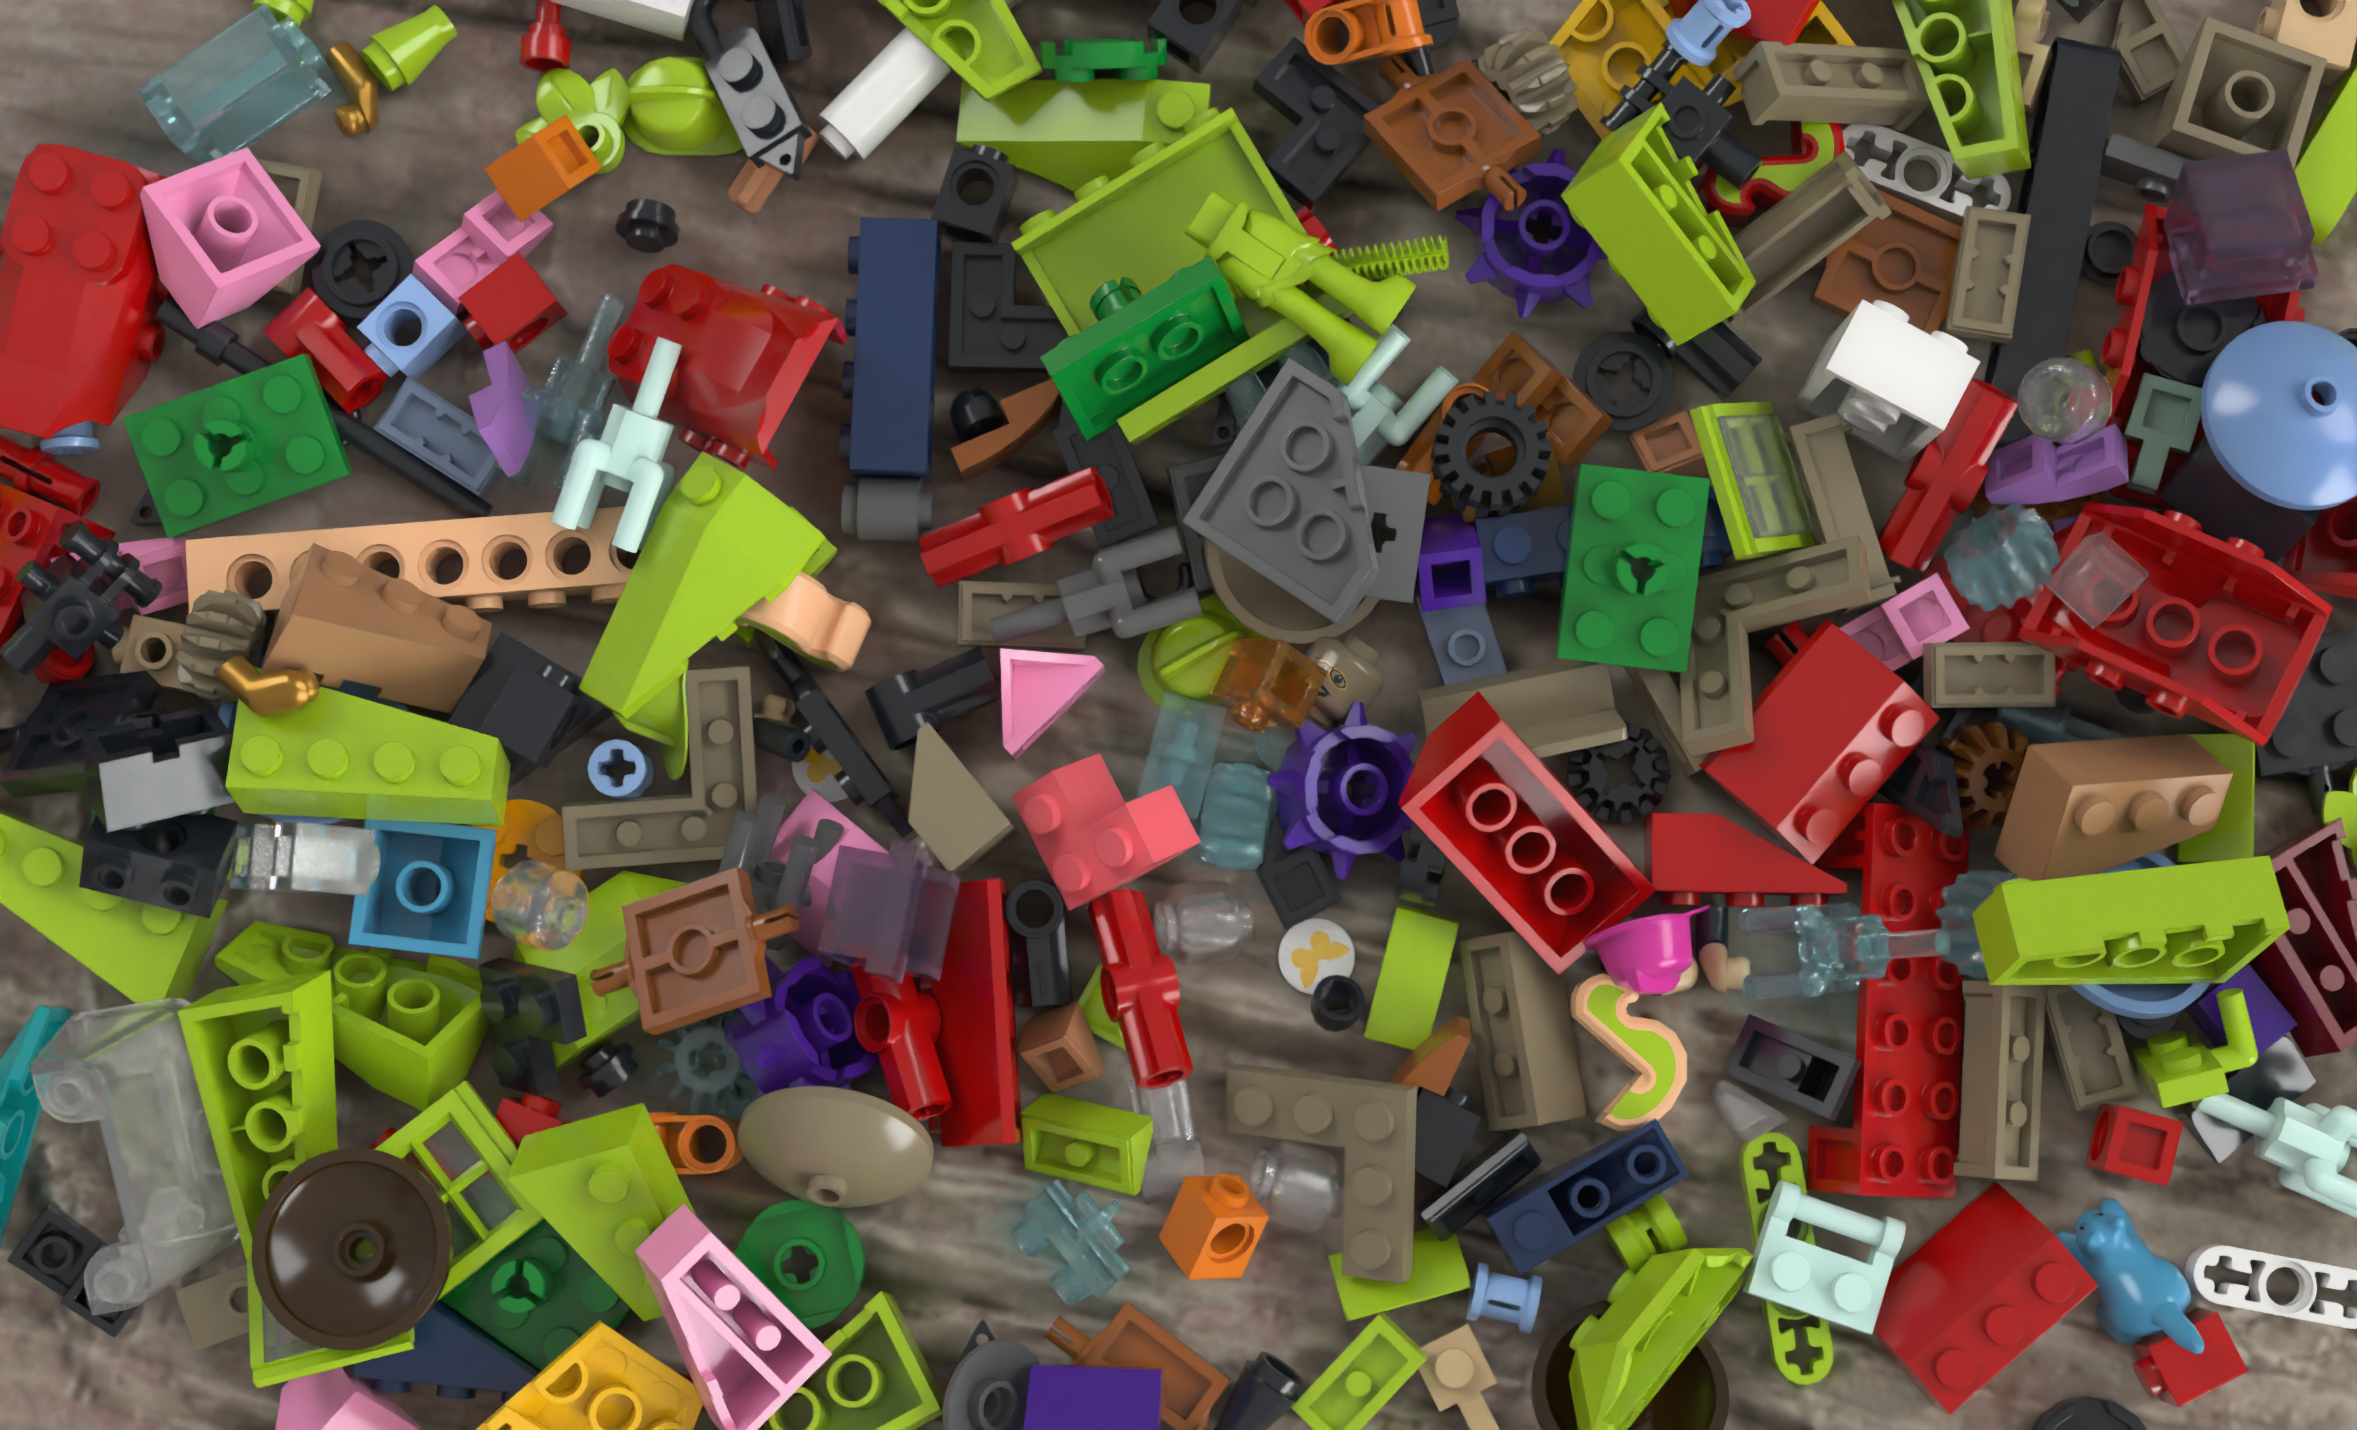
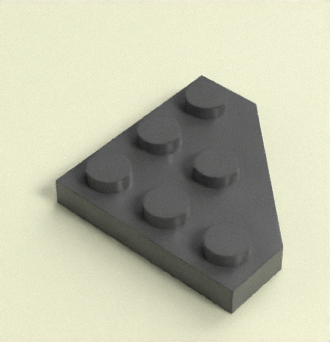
(1295, 496)

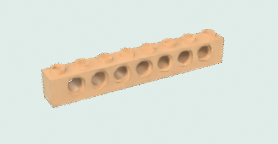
(419, 547)

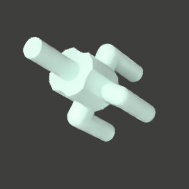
(1379, 413)
(626, 459)
(2304, 1141)

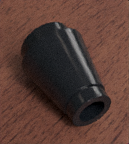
(1260, 1394)

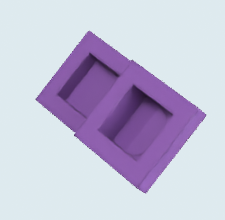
(500, 409)
(2040, 473)

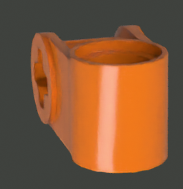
(1374, 29)
(681, 1137)

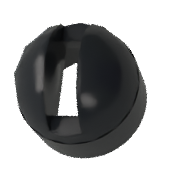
(975, 414)
(1335, 994)

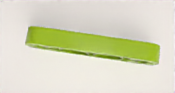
(1784, 1339)

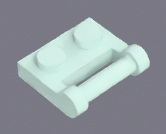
(1816, 1278)

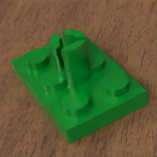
(1143, 344)
(238, 446)
(1632, 568)
(538, 1297)

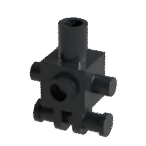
(1697, 122)
(71, 602)

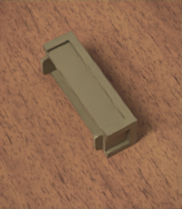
(1831, 84)
(1805, 229)
(1836, 497)
(2001, 1081)

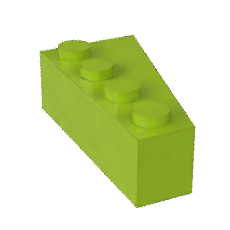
(1971, 79)
(365, 763)
(2132, 925)
(126, 942)
(869, 1380)

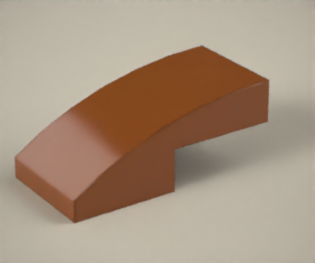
(1568, 411)
(1026, 416)
(1436, 1058)

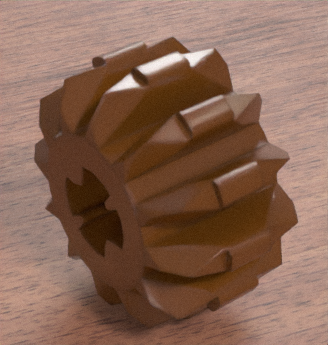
(1995, 754)

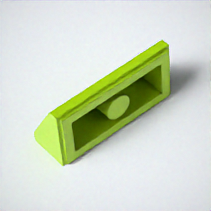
(2235, 825)
(1086, 1142)
(1435, 1272)

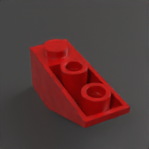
(1717, 857)

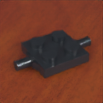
(2319, 722)
(48, 744)

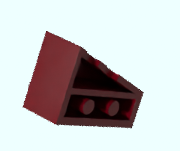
(2316, 959)

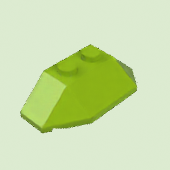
(597, 947)
(1649, 1331)

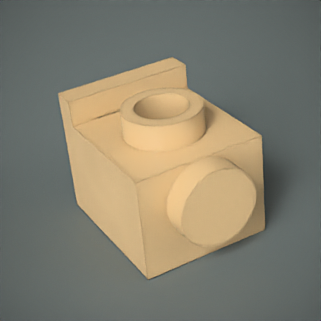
(138, 645)

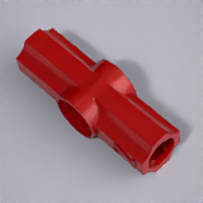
(1946, 476)
(1016, 526)
(1140, 989)
(903, 1031)

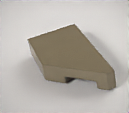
(2147, 47)

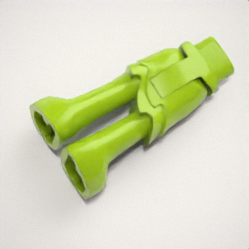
(1271, 257)

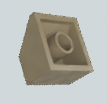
(2238, 96)
(951, 809)

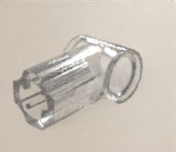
(1173, 1147)

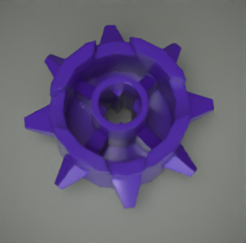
(1519, 264)
(1315, 797)
(801, 1031)

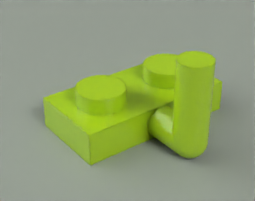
(2181, 1066)

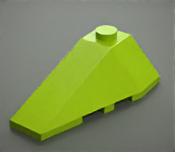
(973, 39)
(1079, 128)
(703, 565)
(394, 1019)

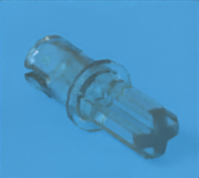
(2050, 725)

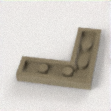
(1748, 599)
(682, 824)
(1379, 1138)

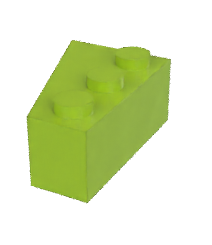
(1656, 230)
(604, 1191)

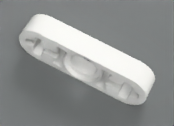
(1882, 144)
(2234, 1294)

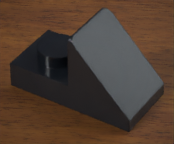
(1792, 1068)

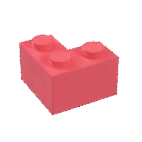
(1093, 836)

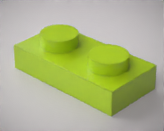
(1361, 1378)

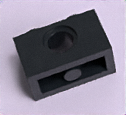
(167, 864)

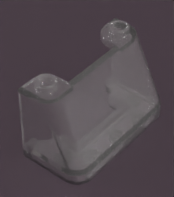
(139, 1082)

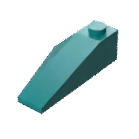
(19, 1101)

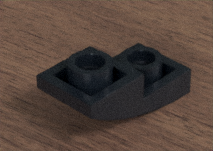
(56, 1255)

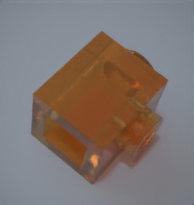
(1268, 684)

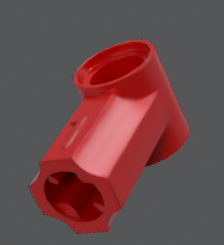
(339, 362)

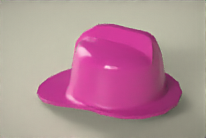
(1646, 951)

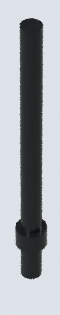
(221, 346)

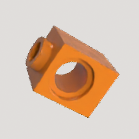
(542, 168)
(1213, 1226)

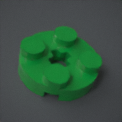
(1086, 54)
(821, 1232)

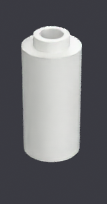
(881, 96)

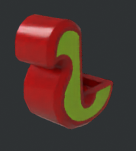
(1812, 148)

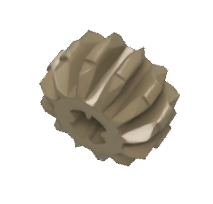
(1531, 78)
(215, 632)

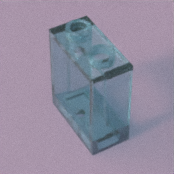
(237, 86)

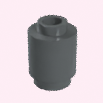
(886, 509)

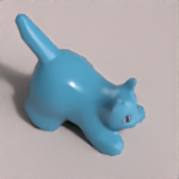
(2135, 1287)

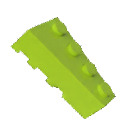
(264, 1082)

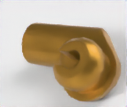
(362, 90)
(269, 692)

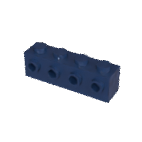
(894, 348)
(1534, 544)

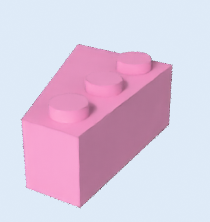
(728, 1325)

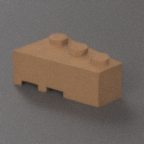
(376, 633)
(2108, 803)

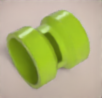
(1645, 1232)

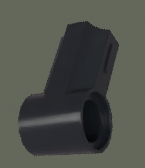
(1712, 356)
(931, 696)
(1039, 951)

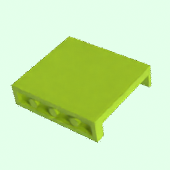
(1138, 232)

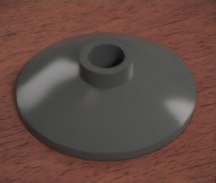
(989, 1388)

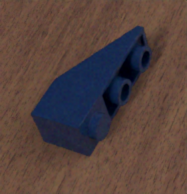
(1583, 1195)
(454, 1357)

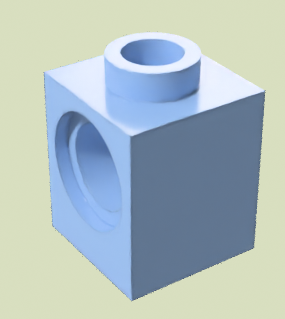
(410, 302)

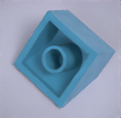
(427, 889)

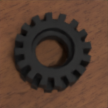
(1497, 417)

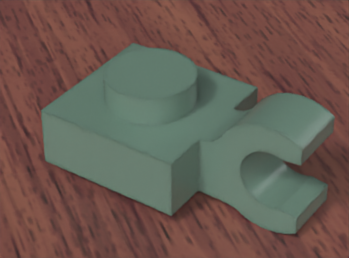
(2164, 421)

